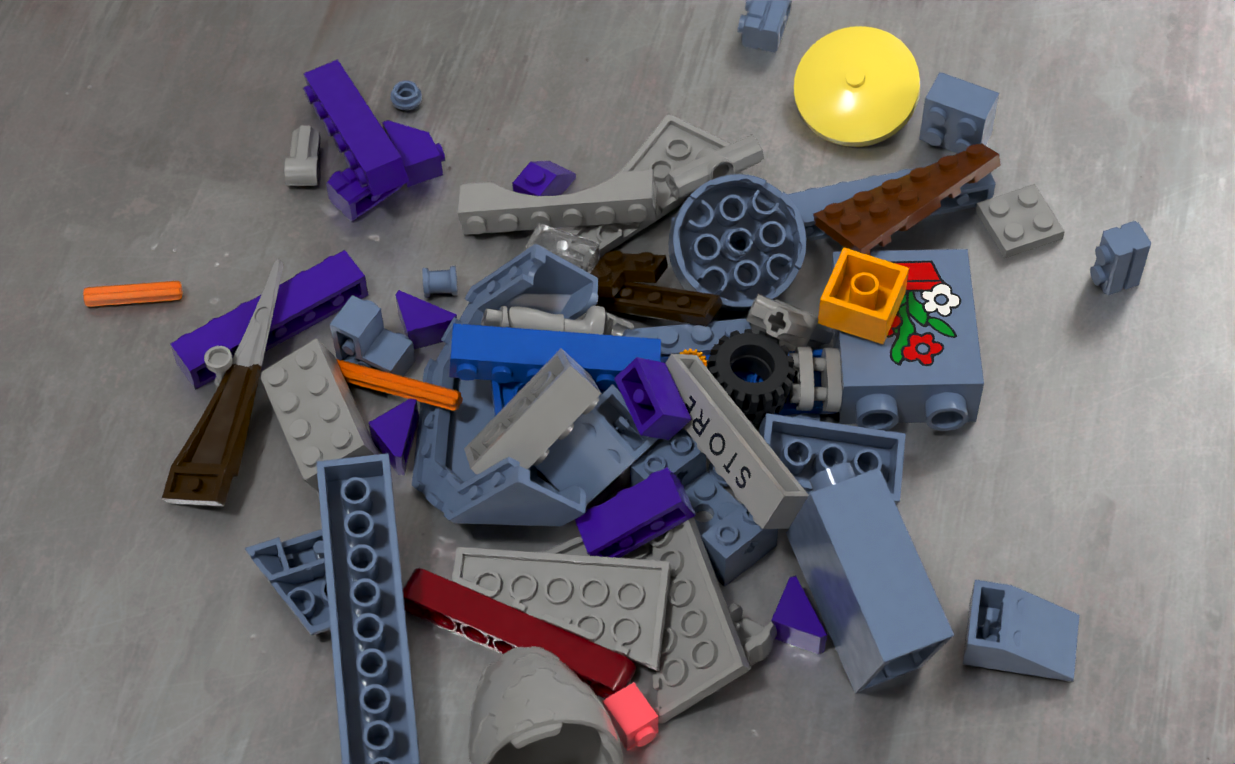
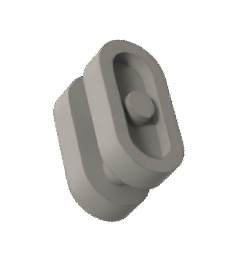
(803, 390)

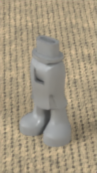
(539, 320)

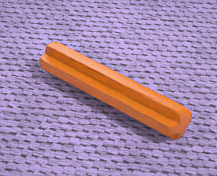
(133, 293)

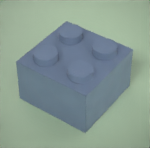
(957, 114)

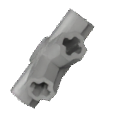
(713, 164)
(788, 322)

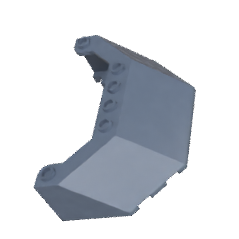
(441, 469)

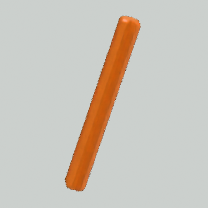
(400, 386)

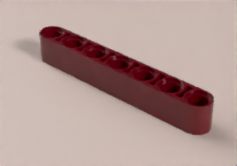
(507, 628)

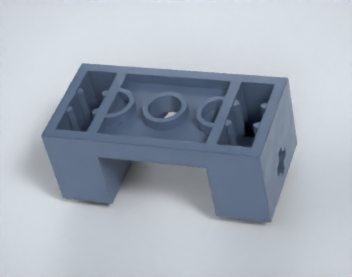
(731, 535)

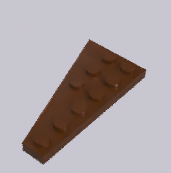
(903, 202)

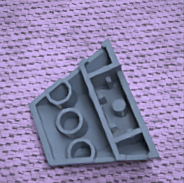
(298, 576)

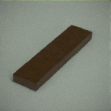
(664, 303)

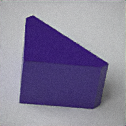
(422, 320)
(395, 433)
(797, 620)

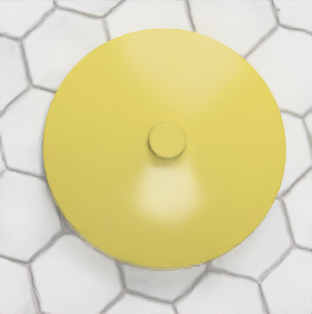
(857, 86)

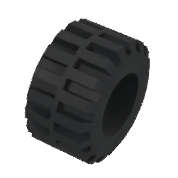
(758, 355)

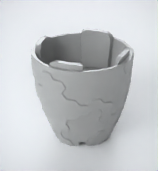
(538, 713)

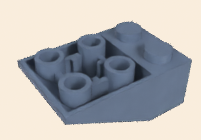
(596, 448)
(1020, 632)

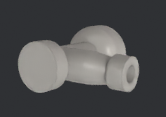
(218, 360)

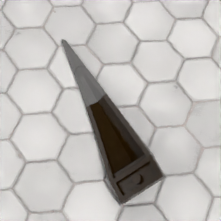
(217, 443)

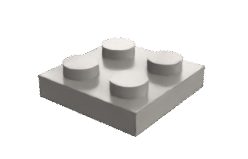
(1019, 221)

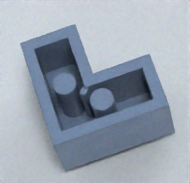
(363, 340)

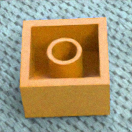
(863, 295)

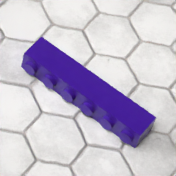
(354, 129)
(298, 306)

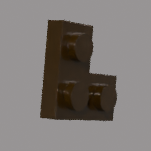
(619, 267)

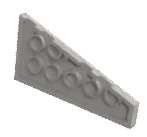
(666, 149)
(594, 597)
(699, 635)

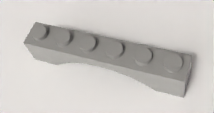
(621, 199)

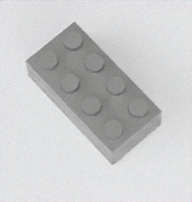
(316, 409)
(536, 416)

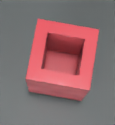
(632, 717)

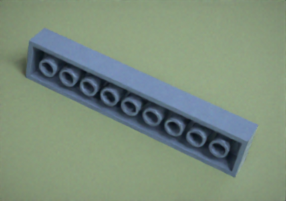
(367, 612)

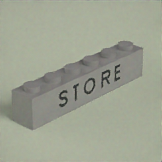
(736, 446)

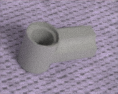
(304, 163)

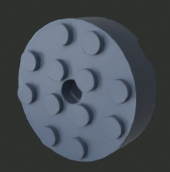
(742, 208)

